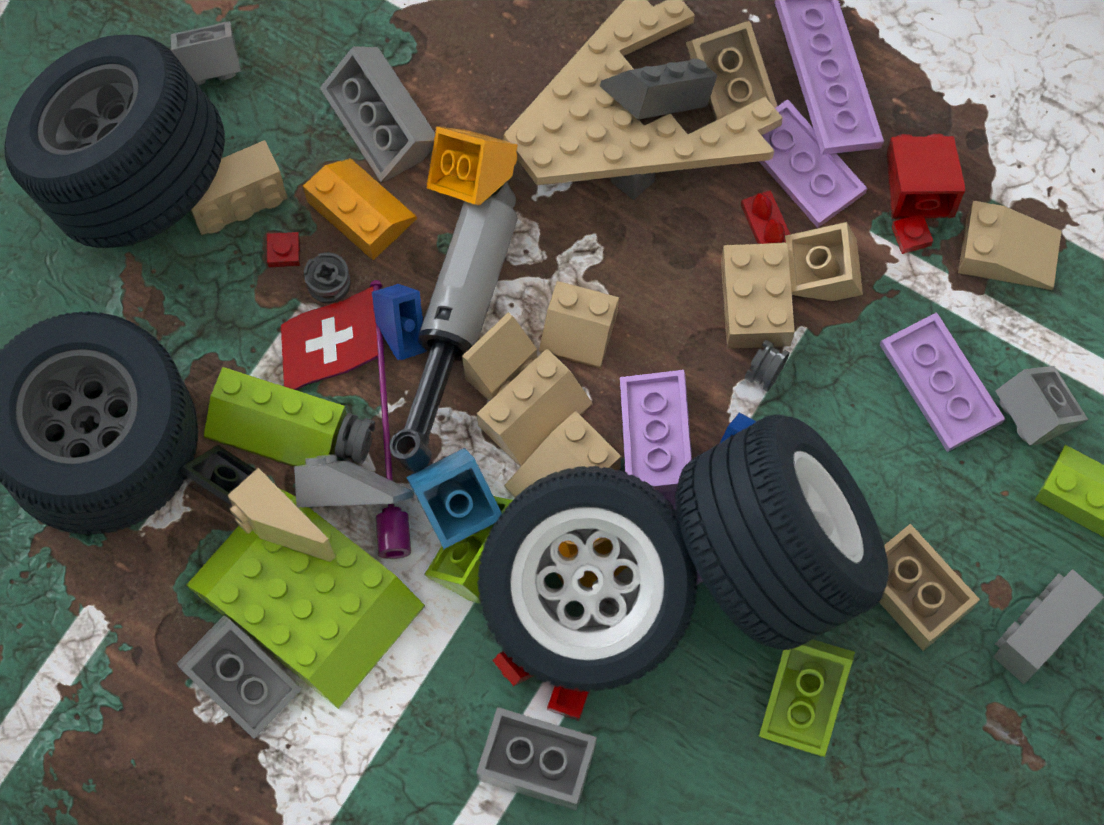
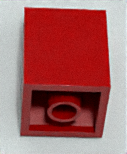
(924, 176)

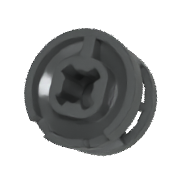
(327, 277)
(767, 365)
(354, 438)

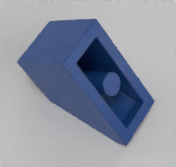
(399, 319)

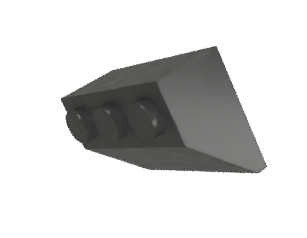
(662, 88)

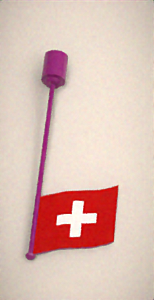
(334, 343)

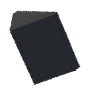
(216, 475)

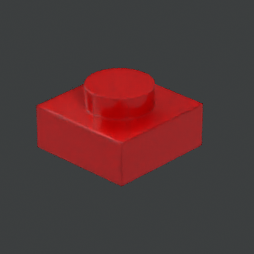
(912, 233)
(283, 249)
(510, 670)
(567, 702)

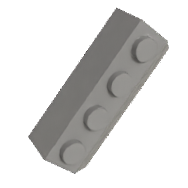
(378, 112)

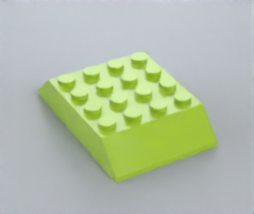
(308, 612)

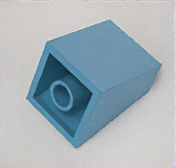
(455, 497)

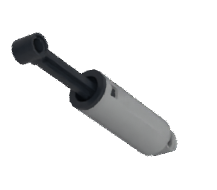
(456, 312)

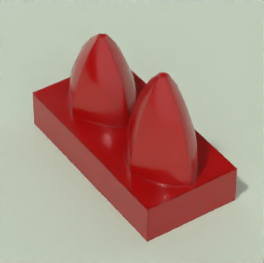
(765, 218)

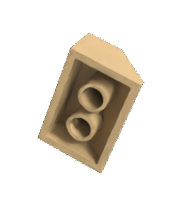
(532, 407)

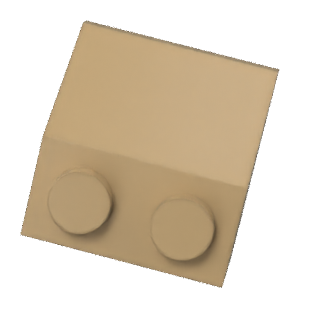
(825, 263)
(579, 324)
(498, 357)

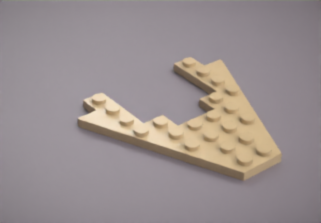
(586, 135)

